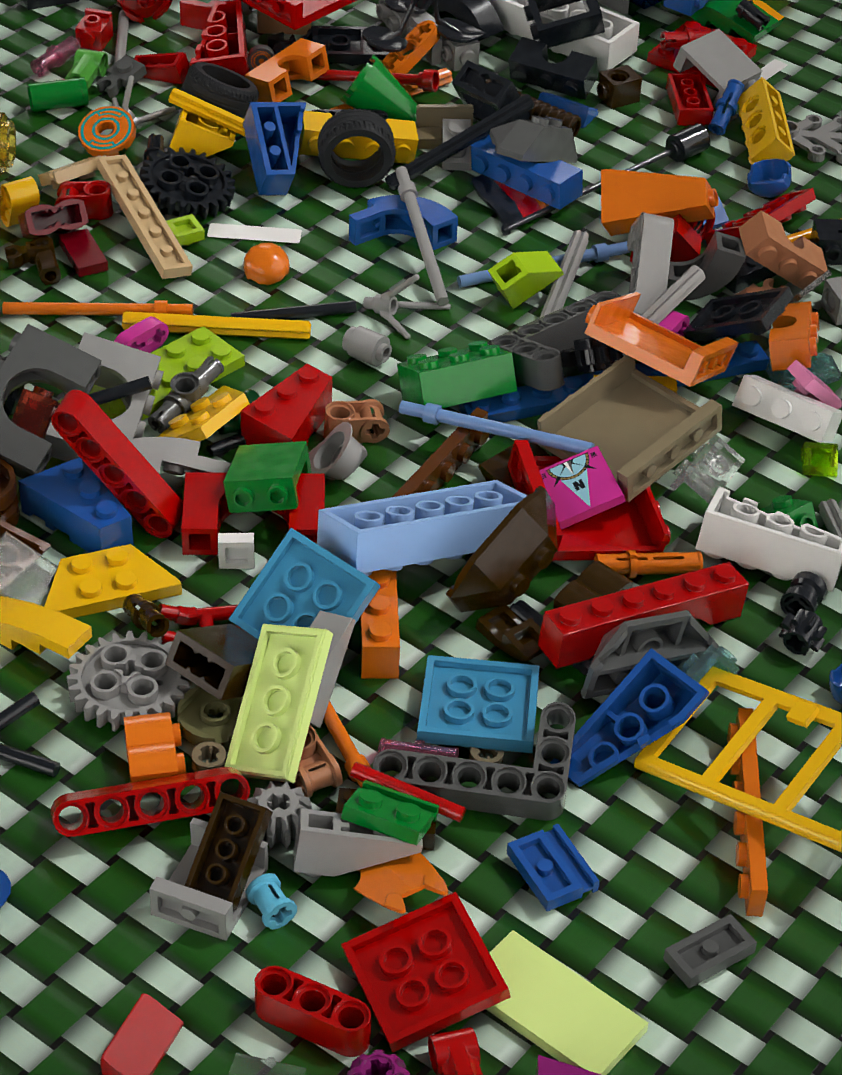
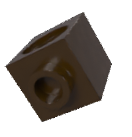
(619, 86)

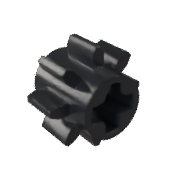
(802, 632)

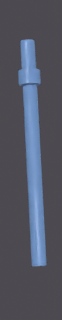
(598, 253)
(434, 414)

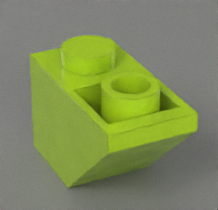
(524, 275)

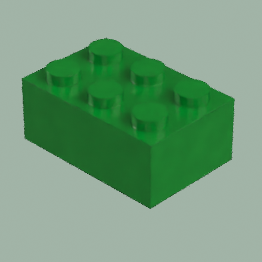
(457, 375)

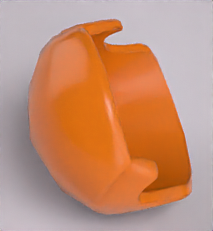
(266, 263)

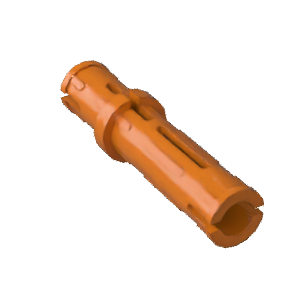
(636, 564)

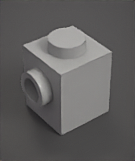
(457, 54)

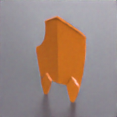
(398, 879)

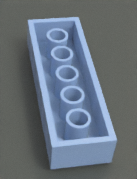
(415, 526)

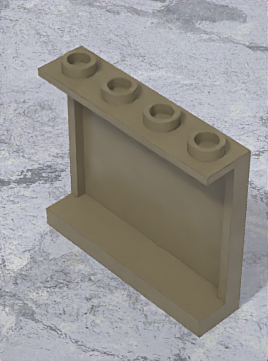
(634, 423)

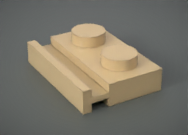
(82, 169)

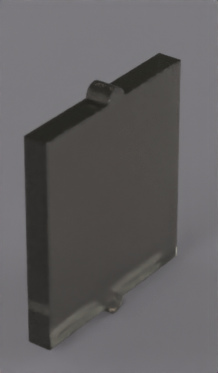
(811, 286)

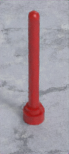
(426, 80)

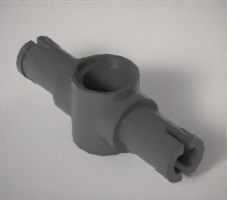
(185, 390)

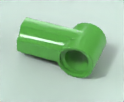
(88, 65)

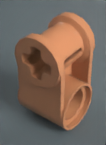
(360, 417)
(317, 766)

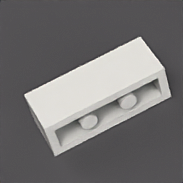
(788, 408)

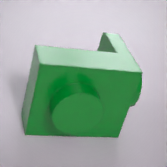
(799, 510)

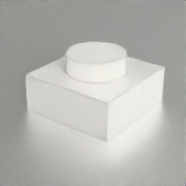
(236, 550)

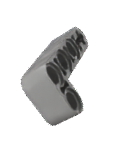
(651, 247)

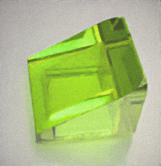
(819, 459)

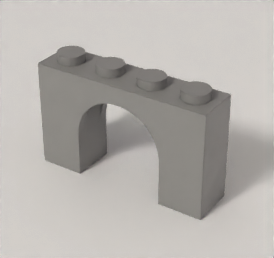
(118, 366)

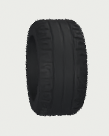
(220, 87)
(351, 124)

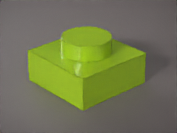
(186, 229)

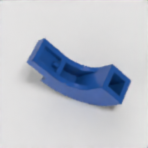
(390, 216)

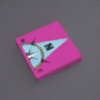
(581, 487)

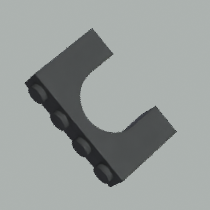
(39, 359)

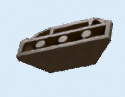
(509, 556)

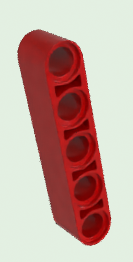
(117, 463)
(131, 794)

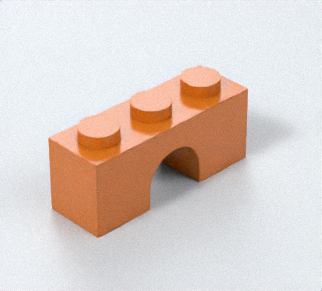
(298, 61)
(794, 336)
(381, 630)

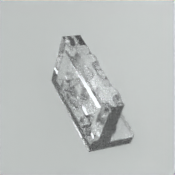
(709, 468)

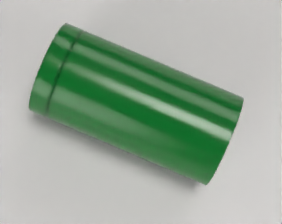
(58, 94)

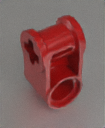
(95, 195)

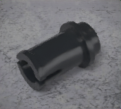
(752, 14)

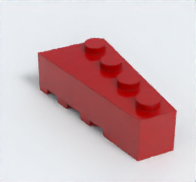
(224, 38)

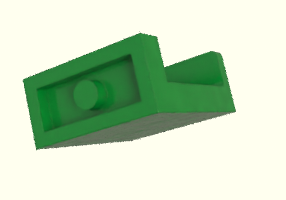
(266, 476)

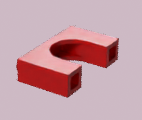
(207, 508)

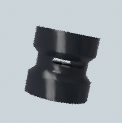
(804, 593)

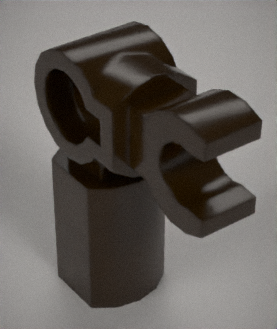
(38, 252)

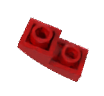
(195, 13)

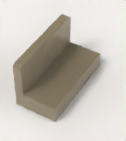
(430, 118)

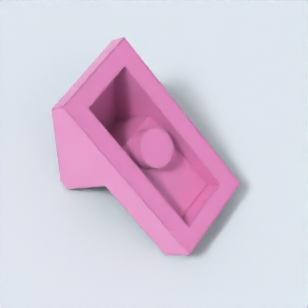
(813, 387)

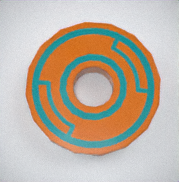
(102, 119)

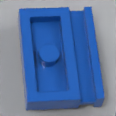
(552, 867)

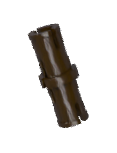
(146, 615)

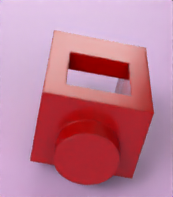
(95, 29)

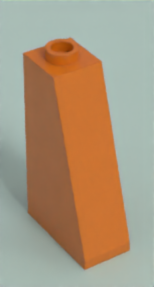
(632, 192)

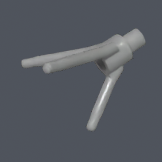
(125, 104)
(387, 304)

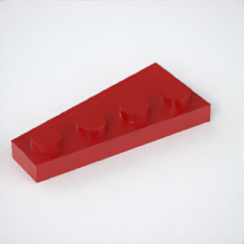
(779, 208)

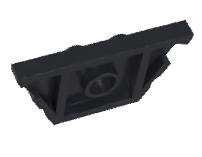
(344, 44)

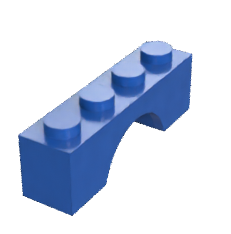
(551, 182)

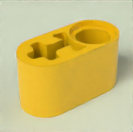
(17, 198)

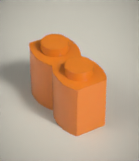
(152, 746)

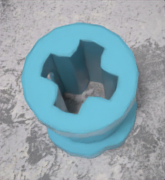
(271, 901)

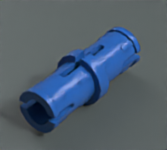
(732, 94)

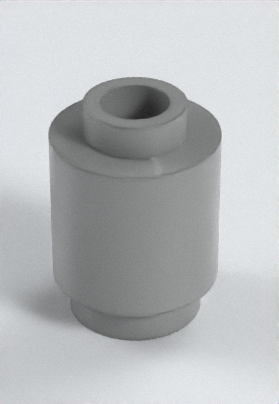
(367, 345)

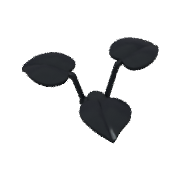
(449, 28)

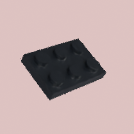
(738, 315)

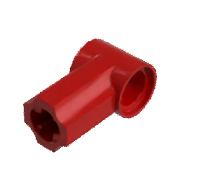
(455, 1052)

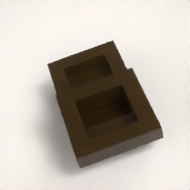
(510, 633)

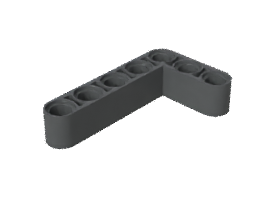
(539, 342)
(493, 776)

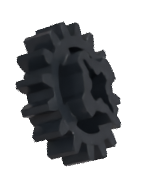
(589, 355)

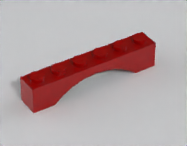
(575, 630)

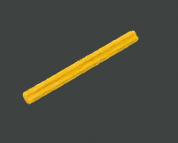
(226, 325)

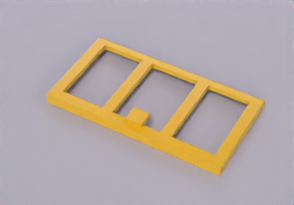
(780, 814)

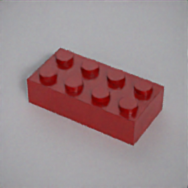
(689, 98)

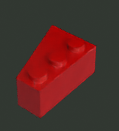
(289, 409)

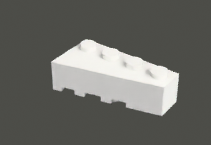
(767, 540)

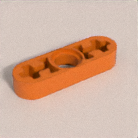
(420, 39)

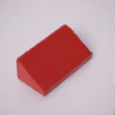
(141, 1039)

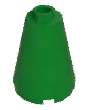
(380, 90)

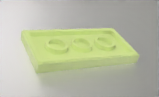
(278, 702)
(562, 1009)

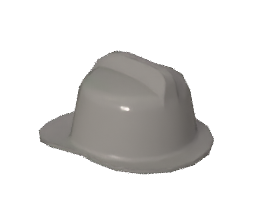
(337, 454)

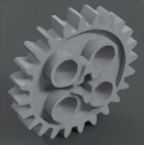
(125, 680)

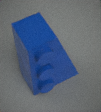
(273, 143)
(78, 505)

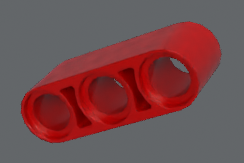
(330, 1010)

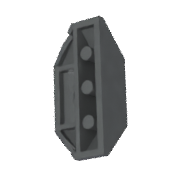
(535, 140)
(620, 650)

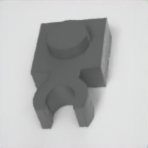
(119, 74)

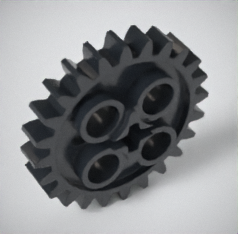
(187, 183)

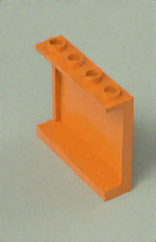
(654, 345)

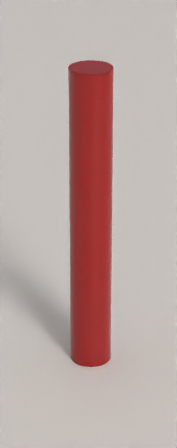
(446, 807)

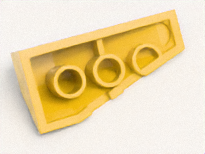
(200, 134)

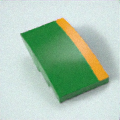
(724, 17)

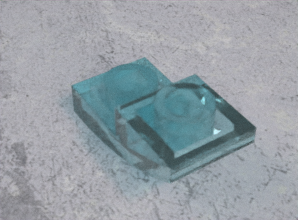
(822, 366)

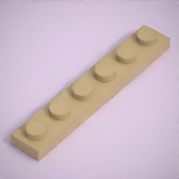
(144, 217)

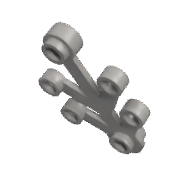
(811, 129)

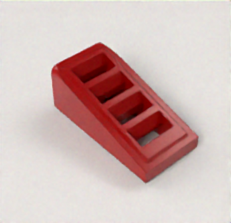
(165, 66)

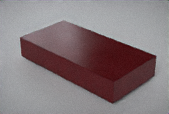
(83, 252)

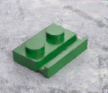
(390, 812)

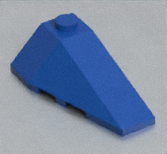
(638, 712)

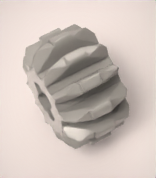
(286, 807)

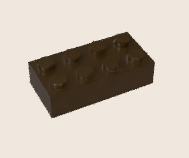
(229, 848)

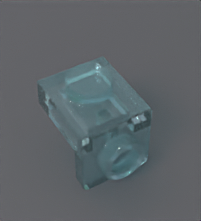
(697, 667)

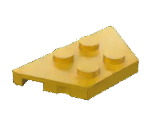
(207, 415)
(105, 578)

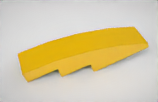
(40, 628)

